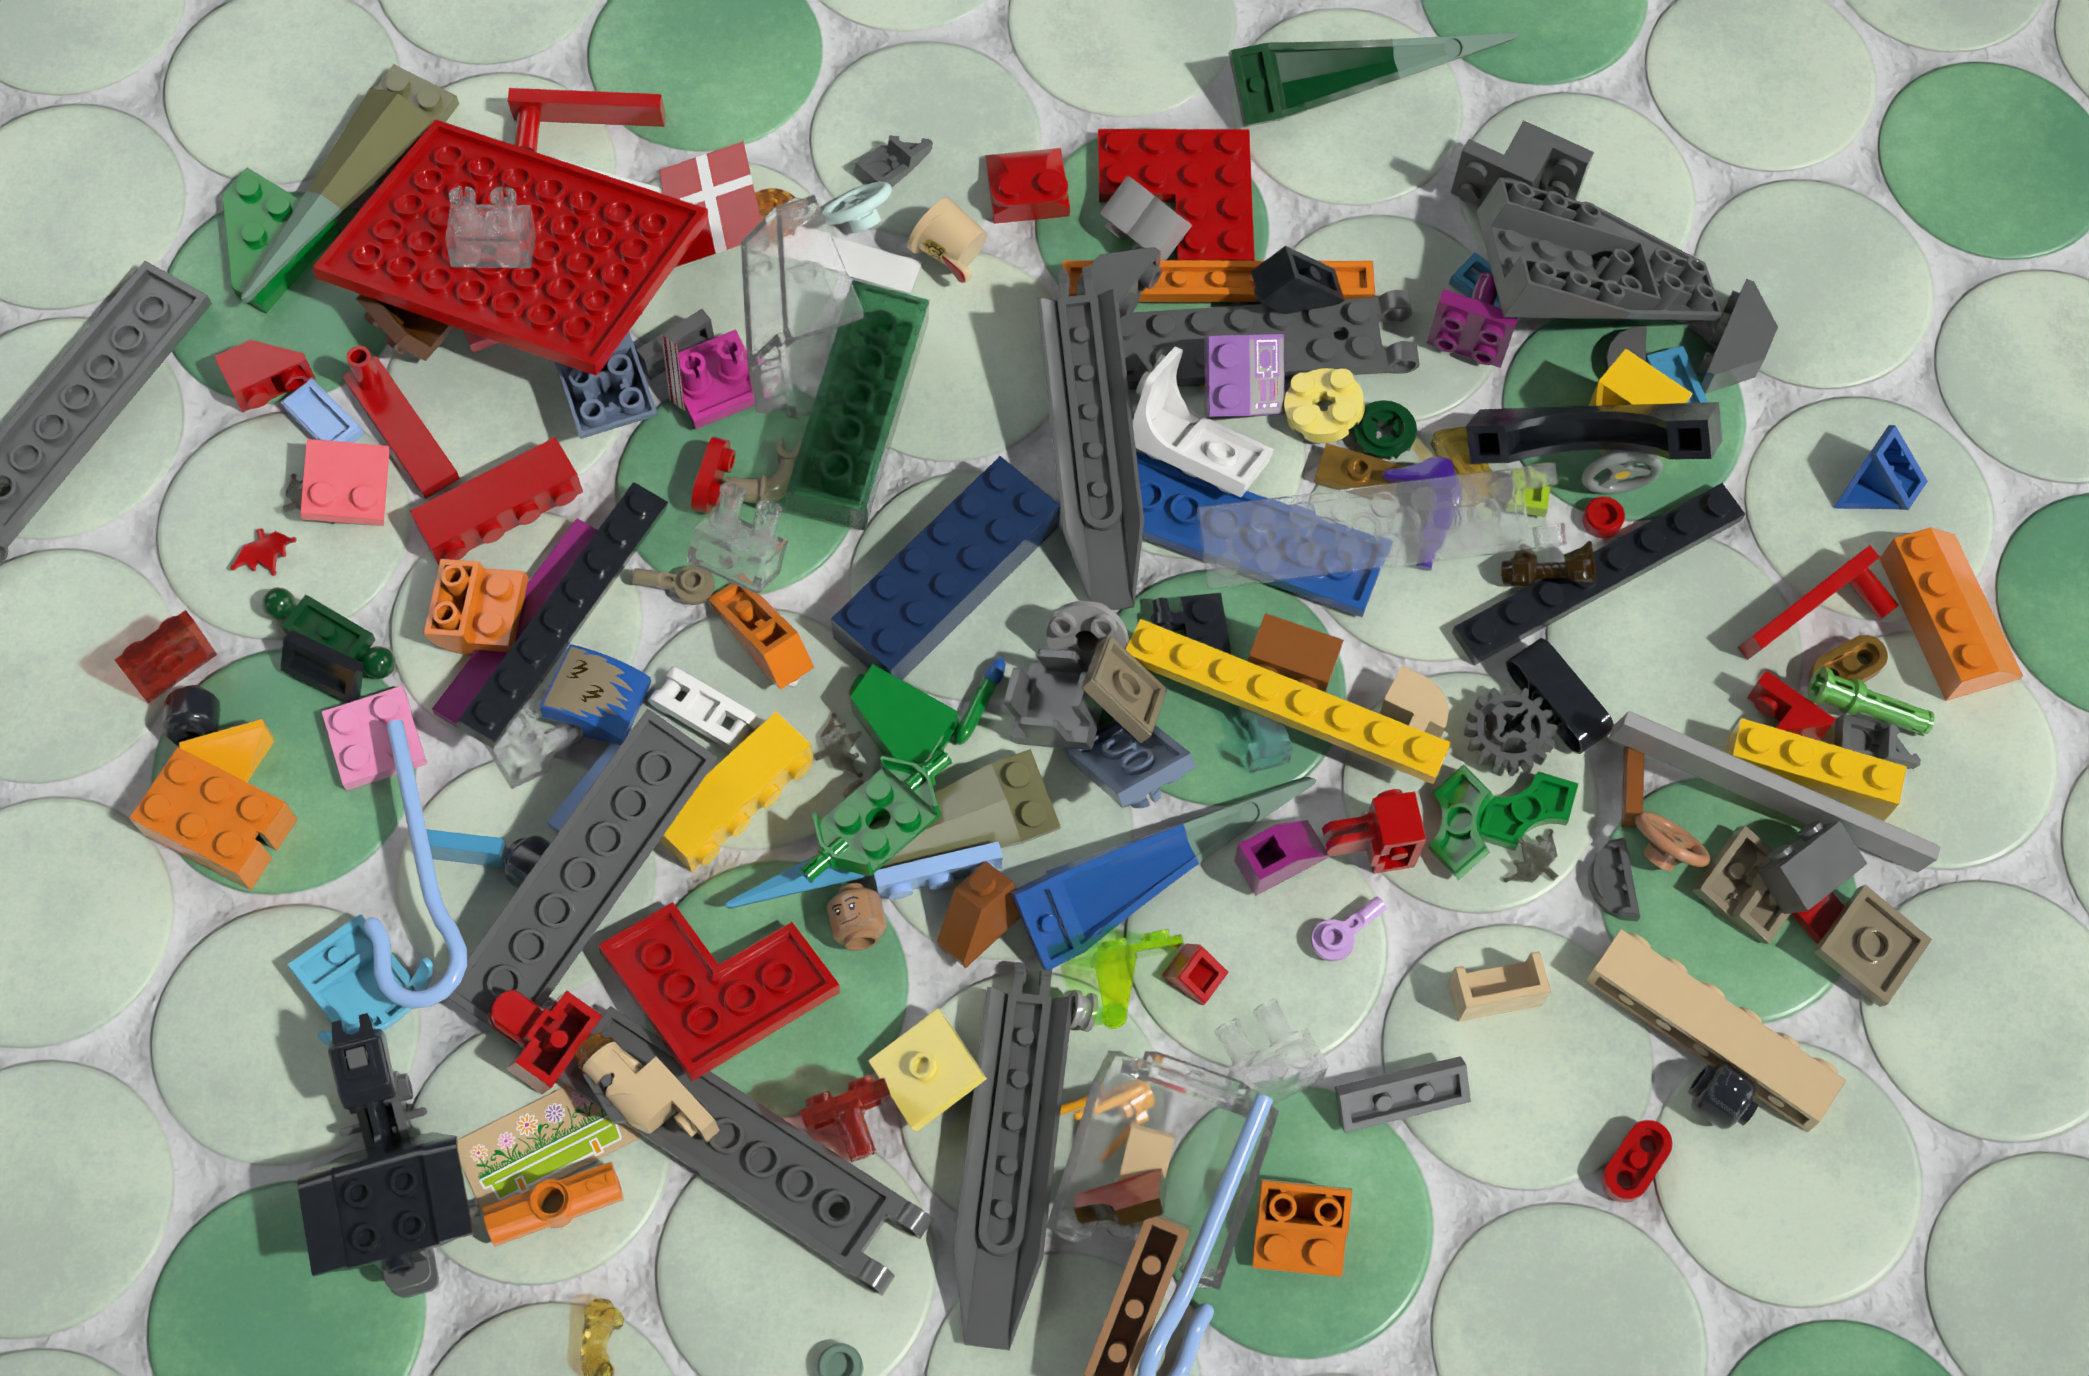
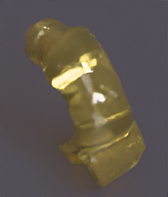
(599, 1323)

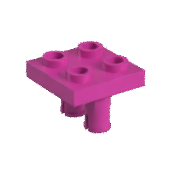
(715, 379)

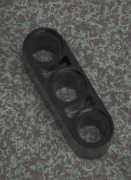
(1576, 711)

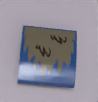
(596, 694)

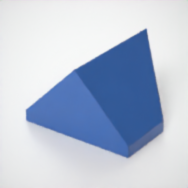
(1886, 478)

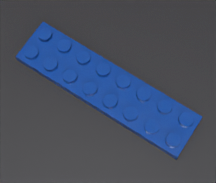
(1171, 520)

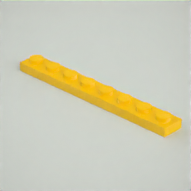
(1288, 701)

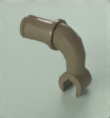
(767, 487)

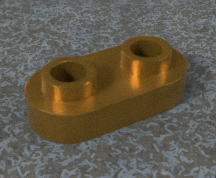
(1844, 659)

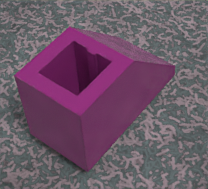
(1279, 854)

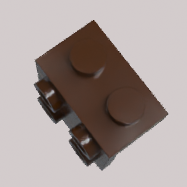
(404, 328)

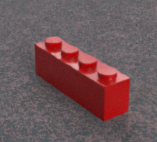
(497, 501)

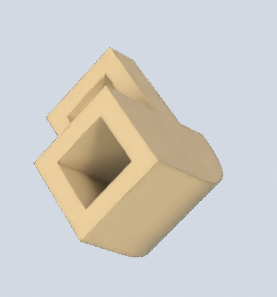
(1416, 702)

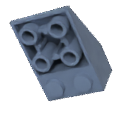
(612, 397)

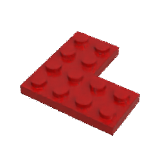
(1199, 171)
(710, 1008)

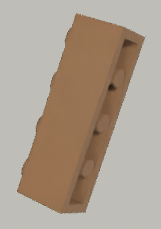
(1138, 1297)

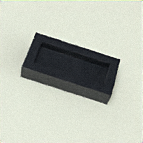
(322, 667)

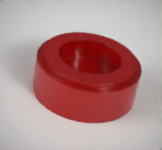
(1603, 517)

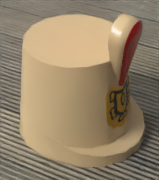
(948, 237)

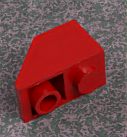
(262, 372)

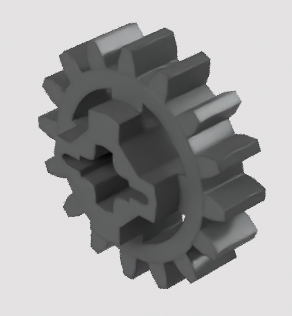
(1518, 746)

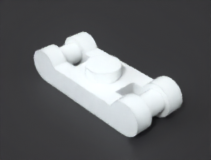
(704, 709)

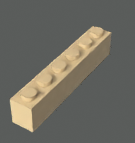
(1716, 1029)

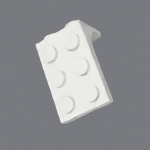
(1181, 437)

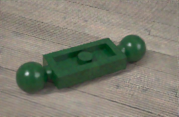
(329, 629)

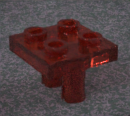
(848, 1114)

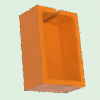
(213, 818)

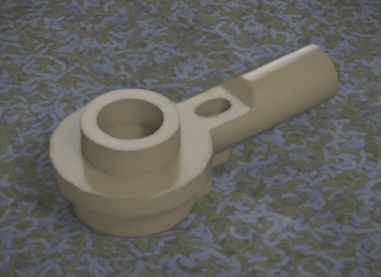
(690, 584)

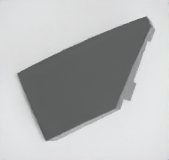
(892, 161)
(1873, 740)

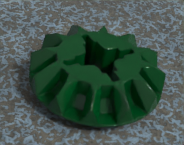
(1382, 414)

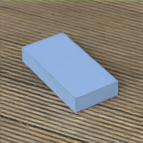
(321, 414)

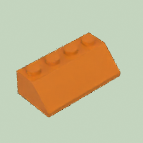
(1948, 613)

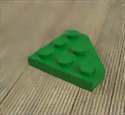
(253, 220)

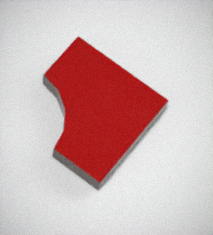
(1124, 1200)

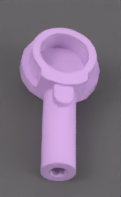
(1335, 938)

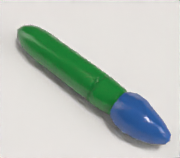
(980, 700)

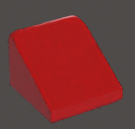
(1195, 973)

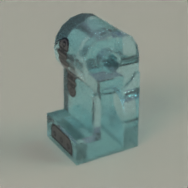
(1269, 741)

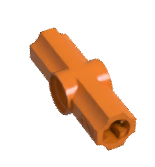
(525, 1214)

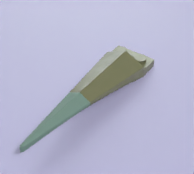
(372, 144)

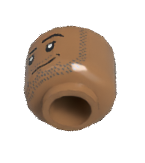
(856, 917)

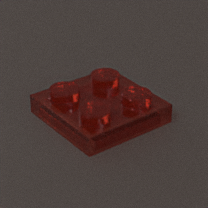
(165, 656)

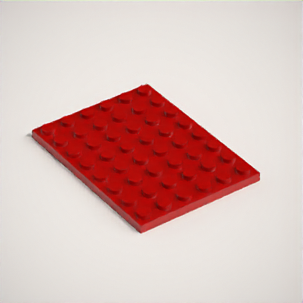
(594, 258)

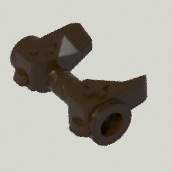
(1523, 567)

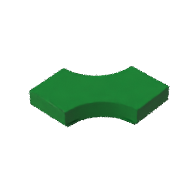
(1542, 803)
(1459, 836)

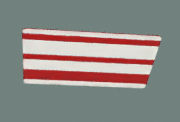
(673, 372)

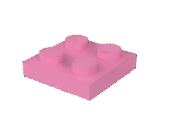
(362, 738)

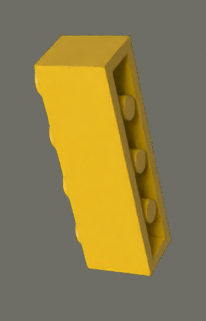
(1833, 771)
(737, 789)

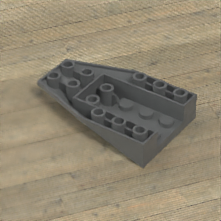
(1585, 263)

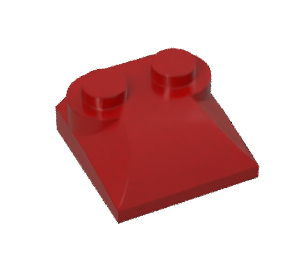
(1027, 185)

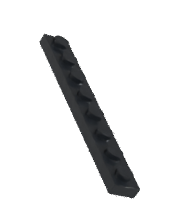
(1615, 566)
(561, 616)

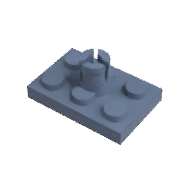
(1132, 768)

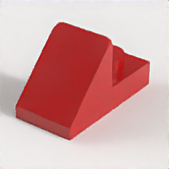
(1789, 707)

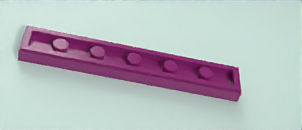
(540, 586)

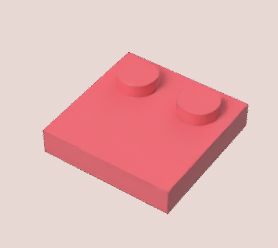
(345, 482)

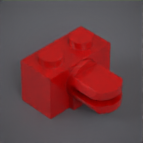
(1388, 832)
(545, 1036)

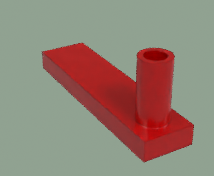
(584, 107)
(398, 423)
(1853, 572)

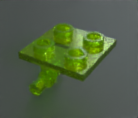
(1116, 966)

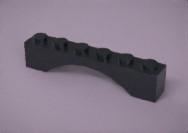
(1663, 430)

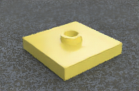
(927, 1069)

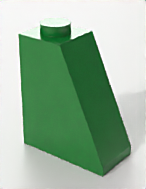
(901, 717)

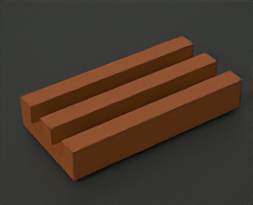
(1632, 786)

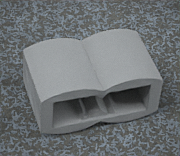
(1144, 219)

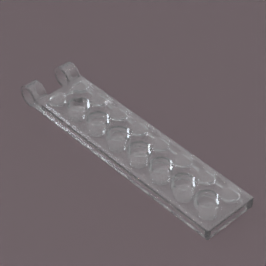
(1373, 527)

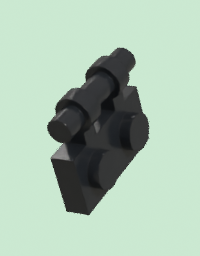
(1200, 618)

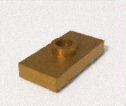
(1350, 469)

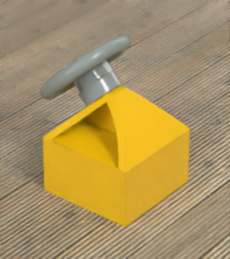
(1630, 383)

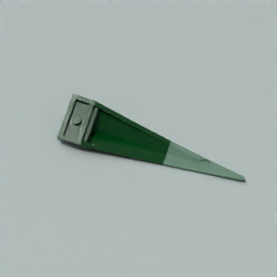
(1295, 77)

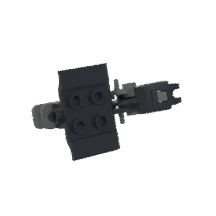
(394, 1195)

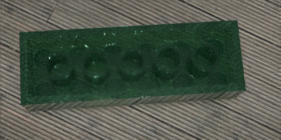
(858, 408)

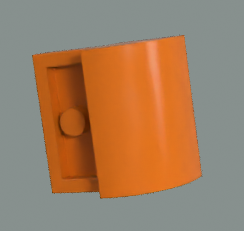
(475, 607)
(1301, 1227)

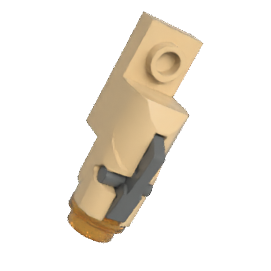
(640, 1093)

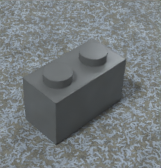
(1811, 866)

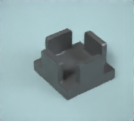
(1051, 704)

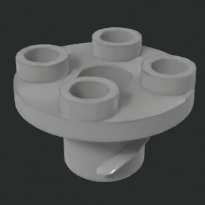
(1082, 626)

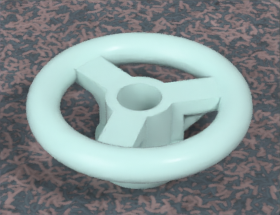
(858, 206)

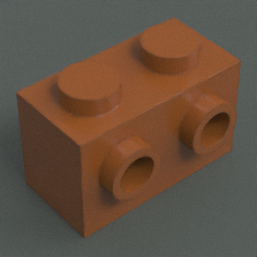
(1296, 651)

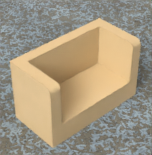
(1499, 988)

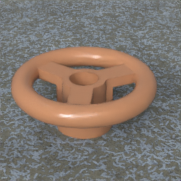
(1669, 843)

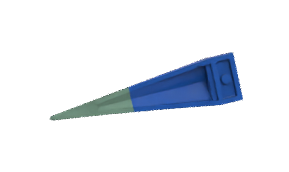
(1091, 896)

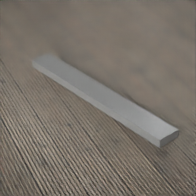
(1772, 790)

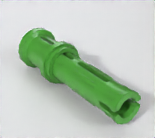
(1854, 698)

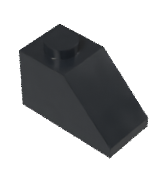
(1295, 283)

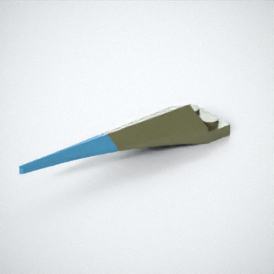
(993, 804)

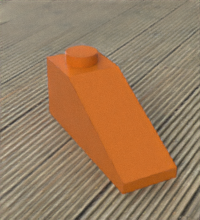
(763, 634)

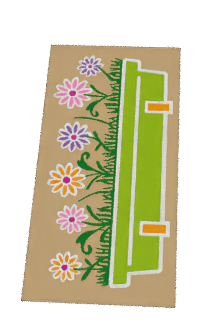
(538, 1145)

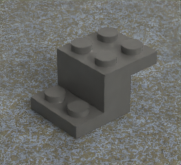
(1532, 157)

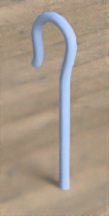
(430, 893)
(1199, 1257)

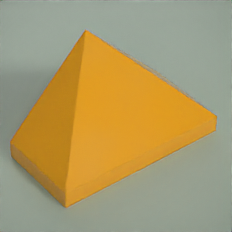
(233, 749)

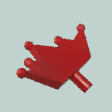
(263, 551)

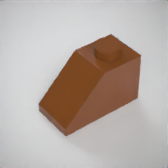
(978, 914)

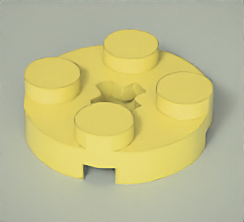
(1321, 385)

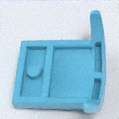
(343, 983)

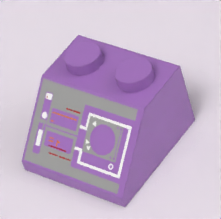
(1244, 375)

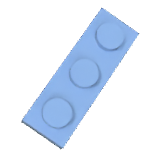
(936, 872)

